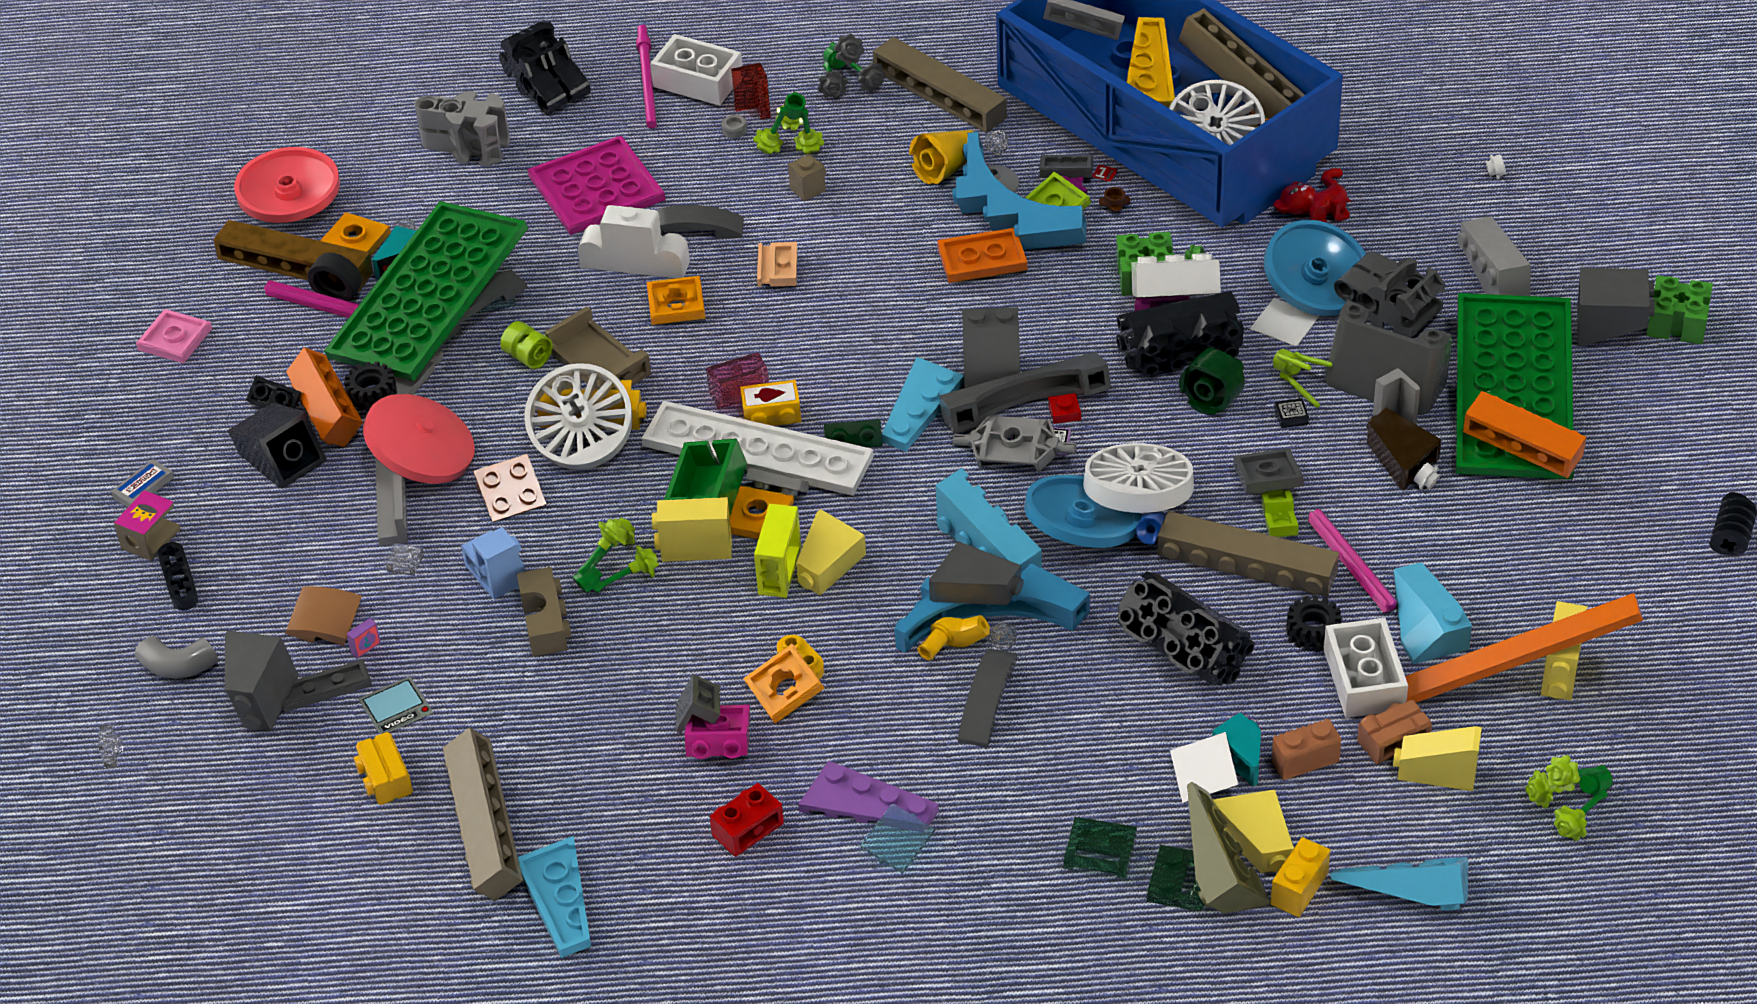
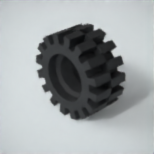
(369, 375)
(1307, 611)

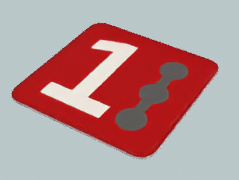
(1104, 173)

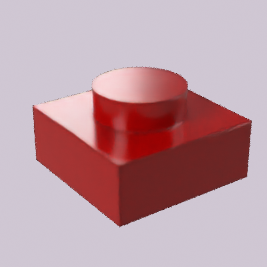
(1064, 408)

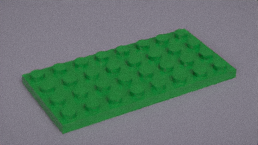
(426, 289)
(1521, 355)

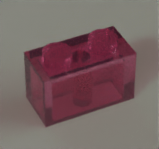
(727, 378)

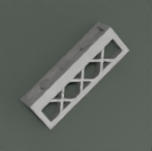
(391, 506)

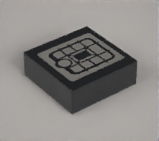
(1291, 413)

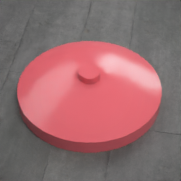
(287, 184)
(418, 438)

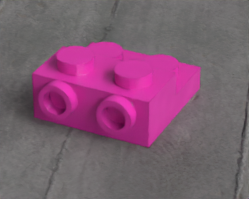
(725, 738)

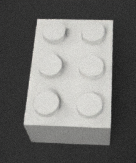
(695, 69)
(1175, 275)
(1364, 666)

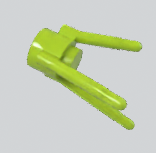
(1291, 363)

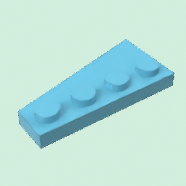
(919, 402)
(557, 893)

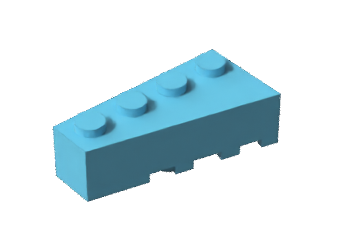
(973, 521)

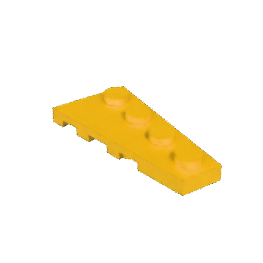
(1150, 61)

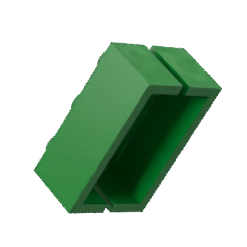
(701, 477)

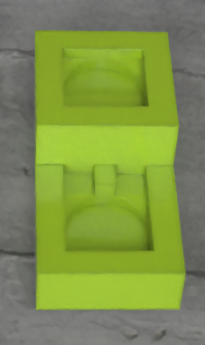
(1279, 513)

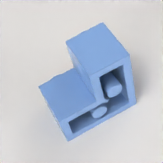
(494, 561)

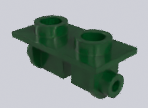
(861, 433)

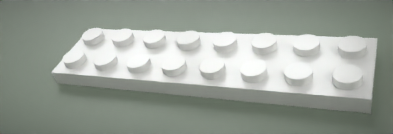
(767, 448)

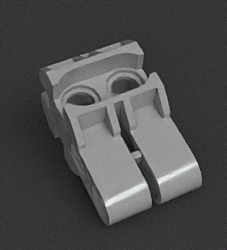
(456, 121)

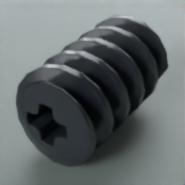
(1733, 525)

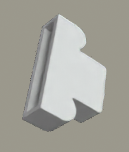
(633, 243)

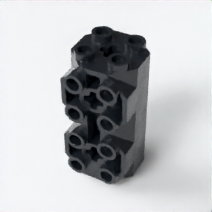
(1166, 335)
(1184, 629)

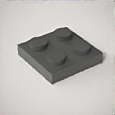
(1268, 471)

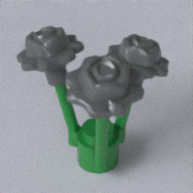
(847, 52)

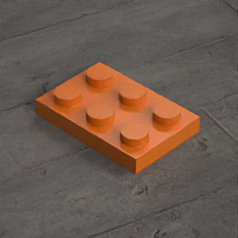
(981, 255)

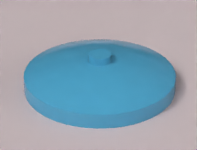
(1307, 261)
(1068, 514)

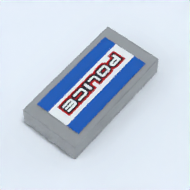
(148, 478)

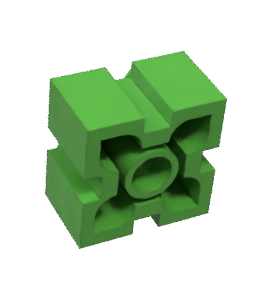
(1131, 247)
(1680, 309)

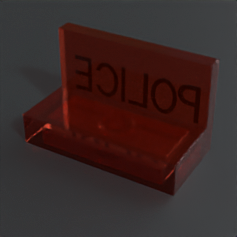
(751, 89)

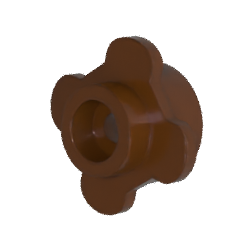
(1114, 199)

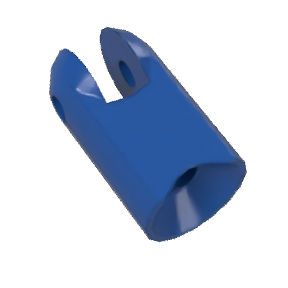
(1149, 527)

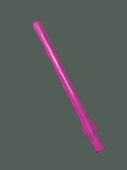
(643, 45)

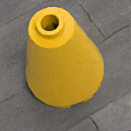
(938, 154)

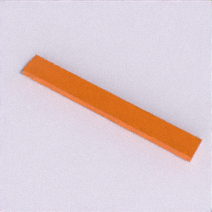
(1524, 648)

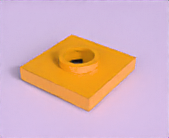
(370, 233)
(677, 289)
(750, 524)
(783, 666)

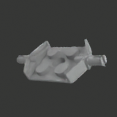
(1034, 446)

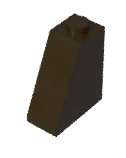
(1401, 446)

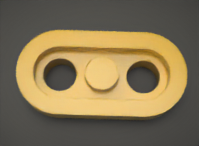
(805, 651)

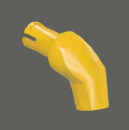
(954, 633)

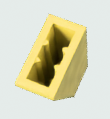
(828, 552)
(1440, 758)
(1258, 827)

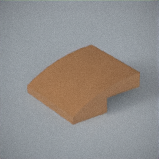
(323, 614)

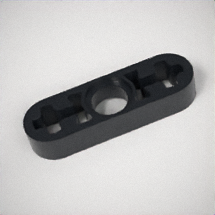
(175, 585)

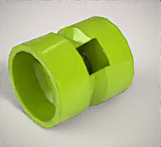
(526, 344)

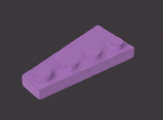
(856, 795)

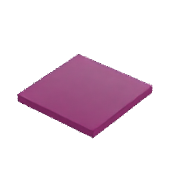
(591, 179)

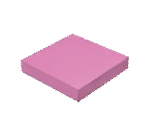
(174, 336)

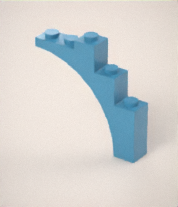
(1033, 222)
(1041, 597)

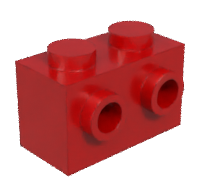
(746, 819)

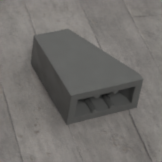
(975, 578)

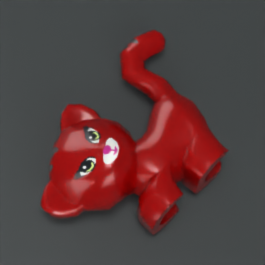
(1303, 198)

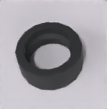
(342, 268)

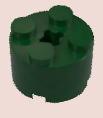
(1212, 381)

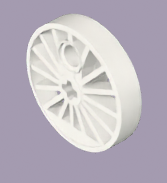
(1225, 124)
(567, 423)
(1138, 478)

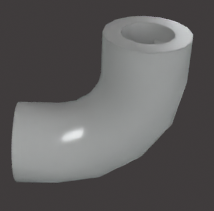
(175, 662)

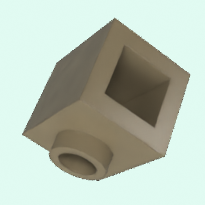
(807, 177)

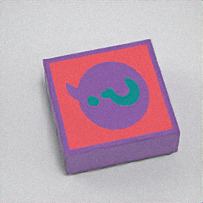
(363, 638)

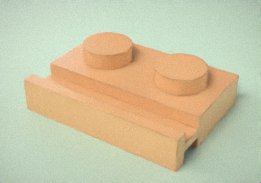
(777, 264)

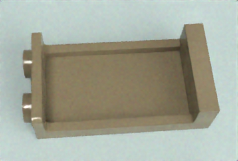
(584, 341)

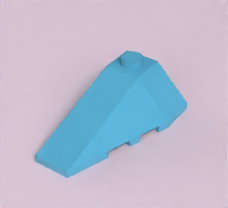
(1428, 616)
(1432, 883)

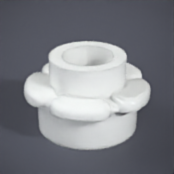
(1496, 166)
(1427, 476)

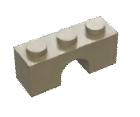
(546, 628)

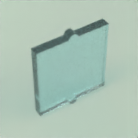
(897, 838)

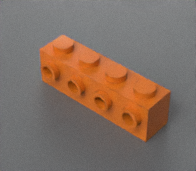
(324, 397)
(1524, 434)

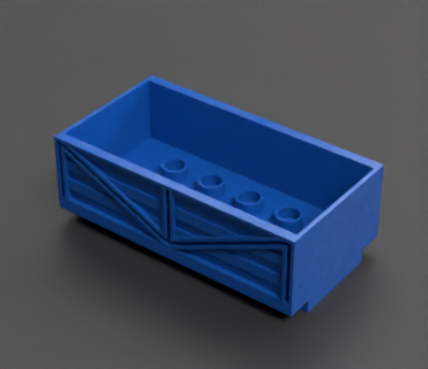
(1083, 87)

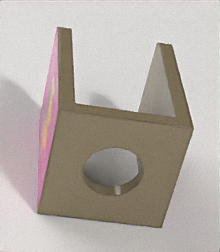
(146, 525)

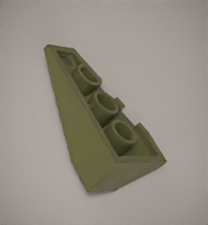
(1218, 867)

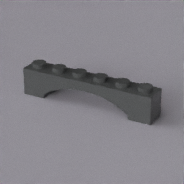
(972, 405)

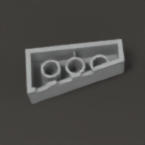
(1494, 258)

